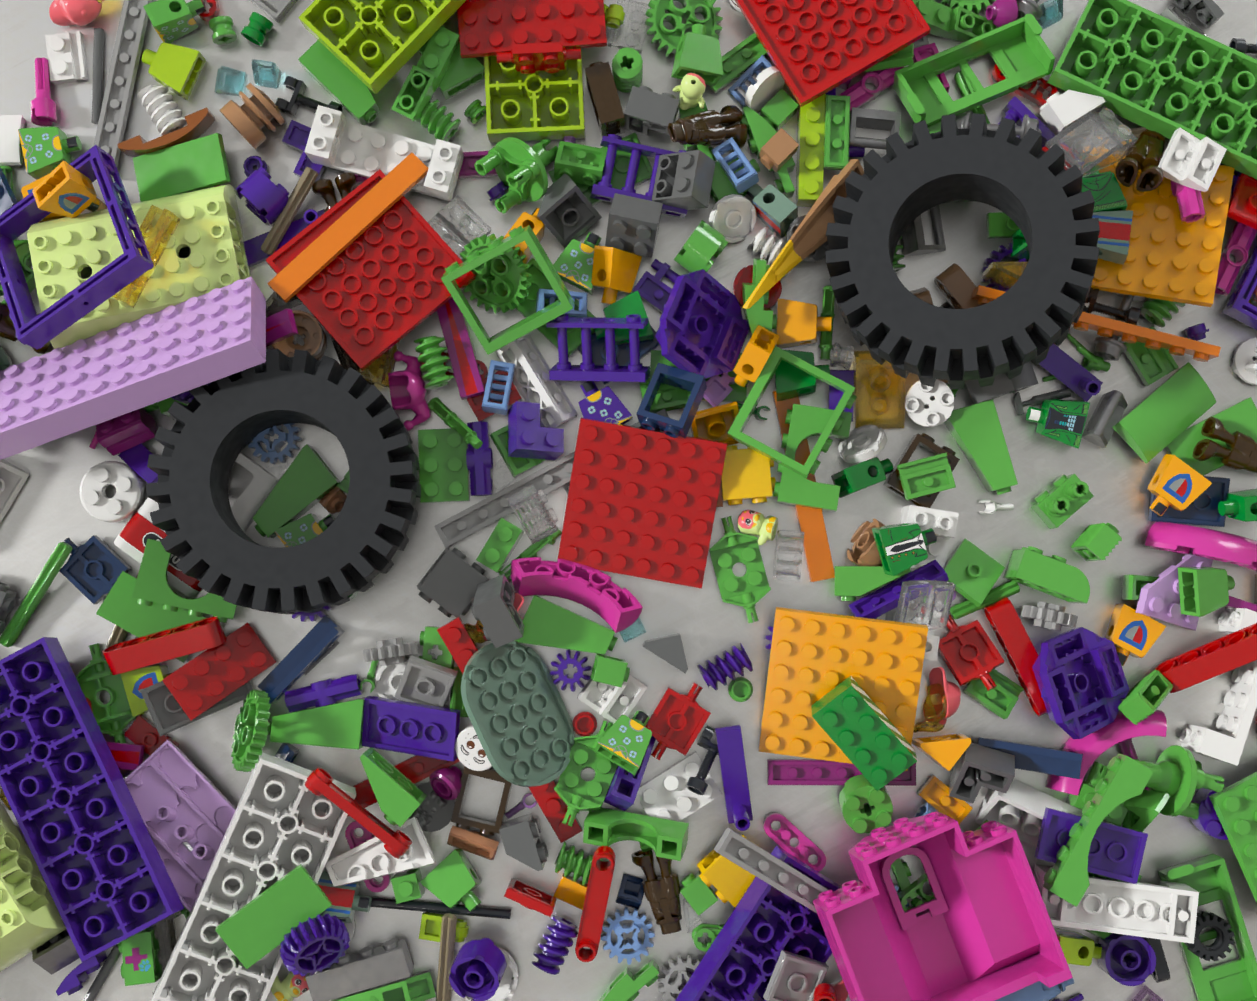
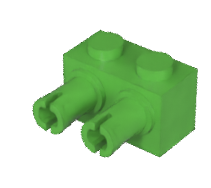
(1062, 500)
(1087, 792)

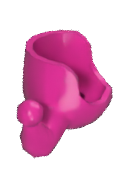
(408, 390)

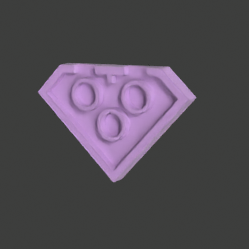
(1162, 597)

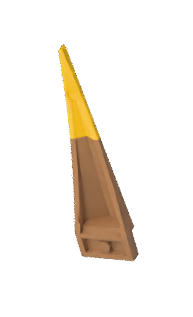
(808, 235)

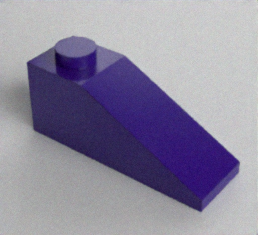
(626, 785)

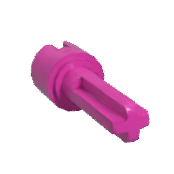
(42, 107)

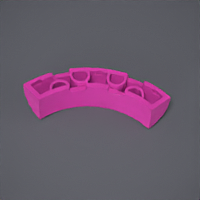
(1203, 543)
(577, 584)
(1099, 741)

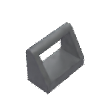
(872, 120)
(913, 236)
(1104, 418)

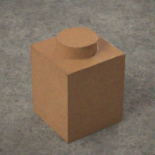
(778, 150)

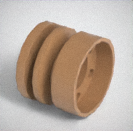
(253, 115)
(310, 331)

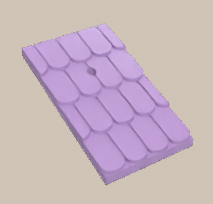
(179, 808)

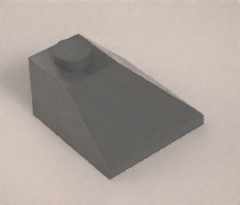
(567, 211)

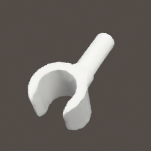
(992, 506)

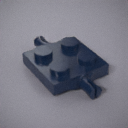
(93, 568)

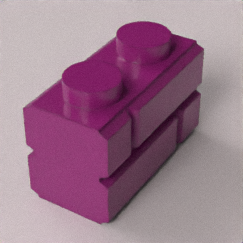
(126, 431)

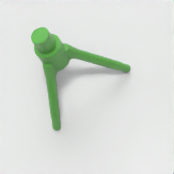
(1090, 361)

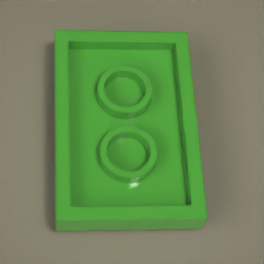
(443, 466)

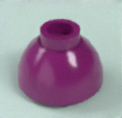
(1002, 12)
(446, 782)

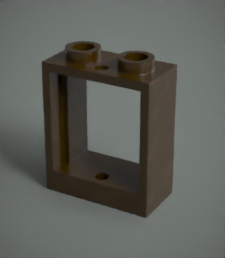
(605, 99)
(927, 442)
(485, 827)

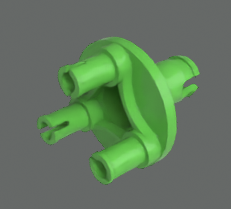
(520, 169)
(1179, 776)

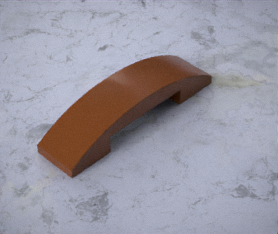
(197, 123)

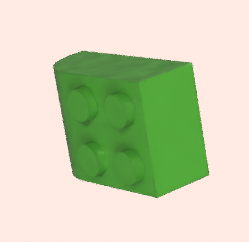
(1048, 575)

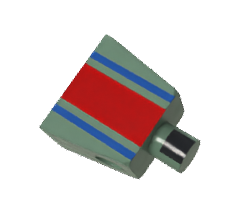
(773, 208)
(1114, 235)
(344, 899)

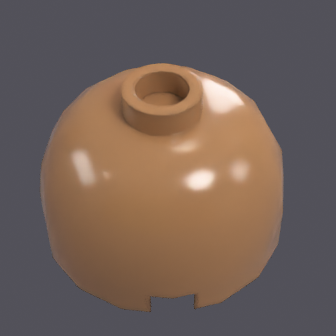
(865, 549)

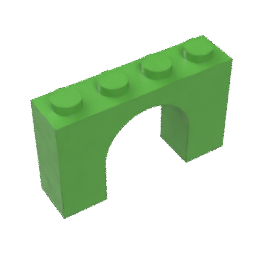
(794, 488)
(154, 587)

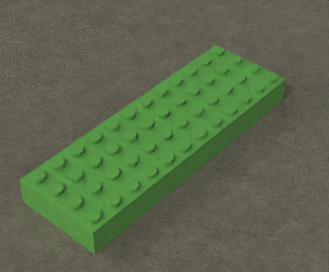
(1164, 77)

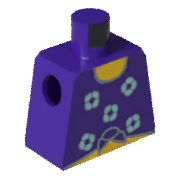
(603, 405)

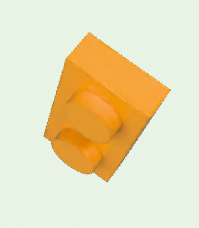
(937, 795)

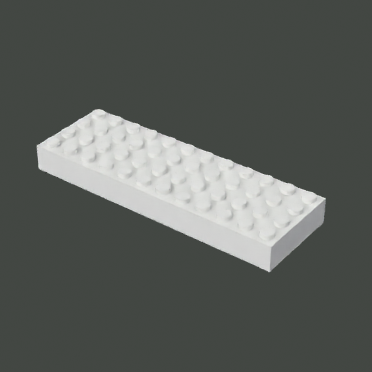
(267, 838)

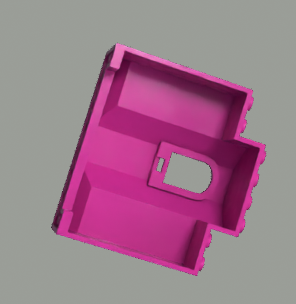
(968, 944)

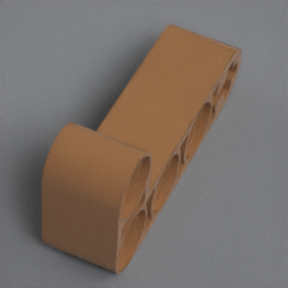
(957, 287)

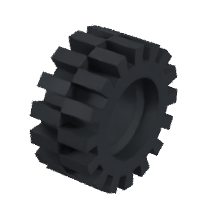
(1222, 939)

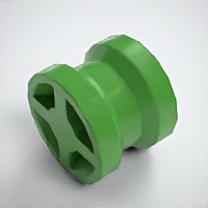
(222, 30)

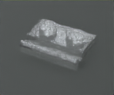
(633, 30)

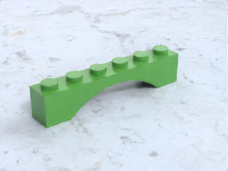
(1070, 873)

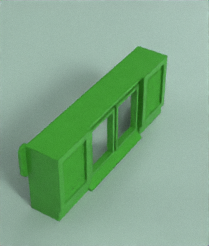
(1013, 47)
(1229, 980)

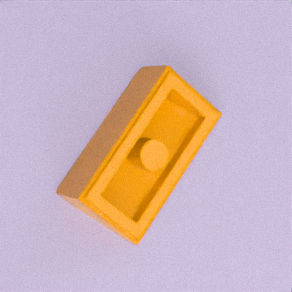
(571, 891)

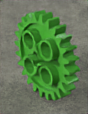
(670, 38)
(496, 276)
(250, 730)

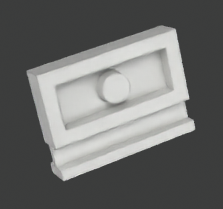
(66, 57)

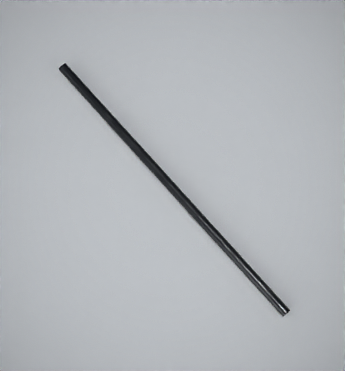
(440, 908)

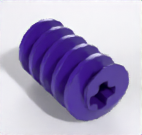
(725, 667)
(556, 945)

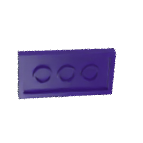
(410, 728)
(1113, 850)

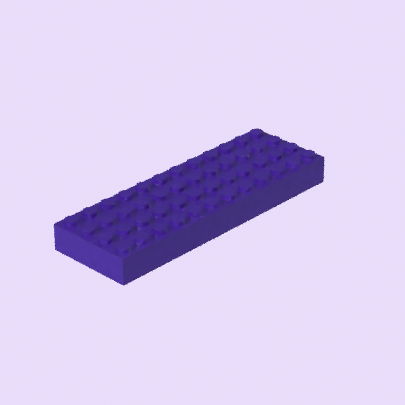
(76, 805)
(753, 937)

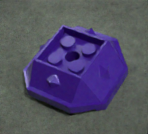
(701, 326)
(1080, 681)

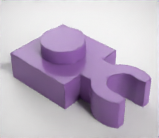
(718, 388)

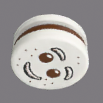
(471, 751)

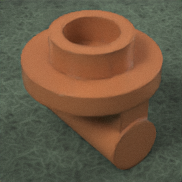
(334, 500)

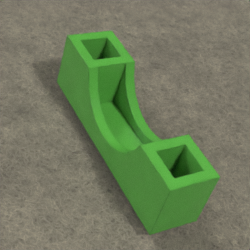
(610, 826)

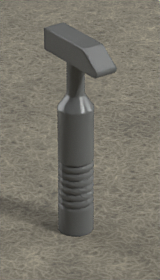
(1037, 400)

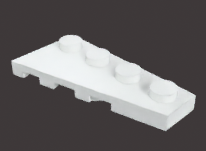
(373, 861)

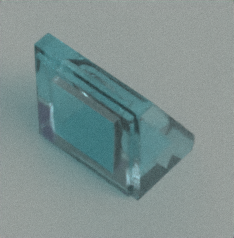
(1052, 13)
(266, 73)
(229, 81)
(633, 631)

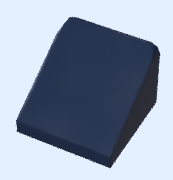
(287, 752)
(630, 891)

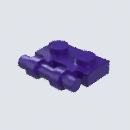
(652, 288)

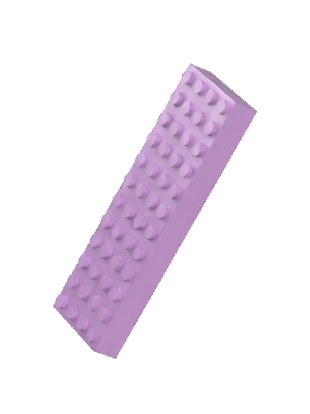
(132, 366)

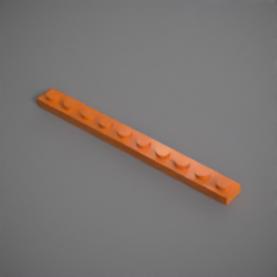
(1128, 332)

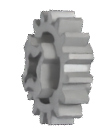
(1049, 616)
(390, 651)
(675, 984)

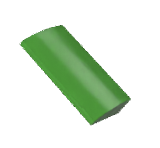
(1166, 413)

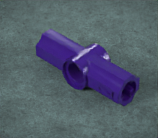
(480, 461)
(323, 693)

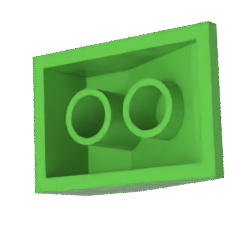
(392, 789)

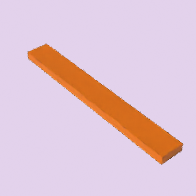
(348, 227)
(809, 519)

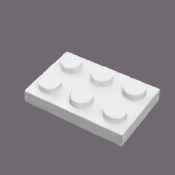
(667, 793)

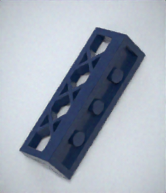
(301, 658)
(1039, 758)

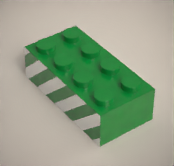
(863, 733)

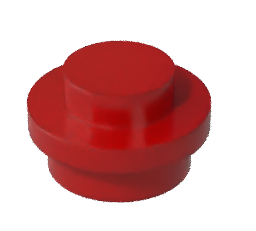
(584, 724)

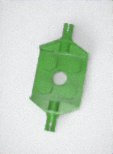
(744, 549)
(93, 679)
(582, 794)

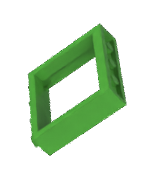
(526, 325)
(757, 391)

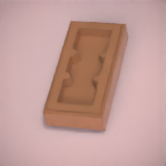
(472, 842)

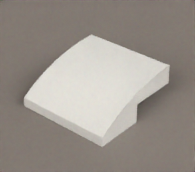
(10, 144)
(1191, 160)
(612, 700)

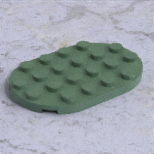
(517, 714)

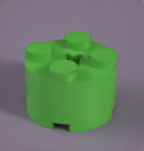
(700, 248)
(863, 816)

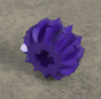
(564, 665)

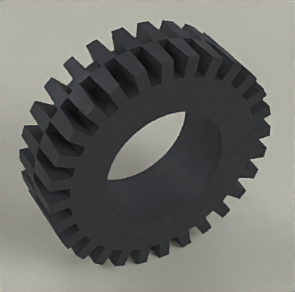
(957, 167)
(206, 445)

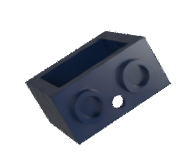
(680, 379)

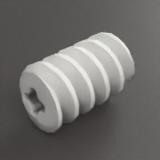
(161, 108)
(767, 246)

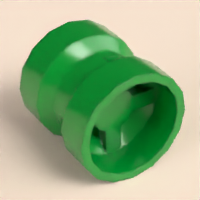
(257, 29)

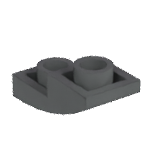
(1206, 10)

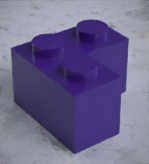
(526, 436)

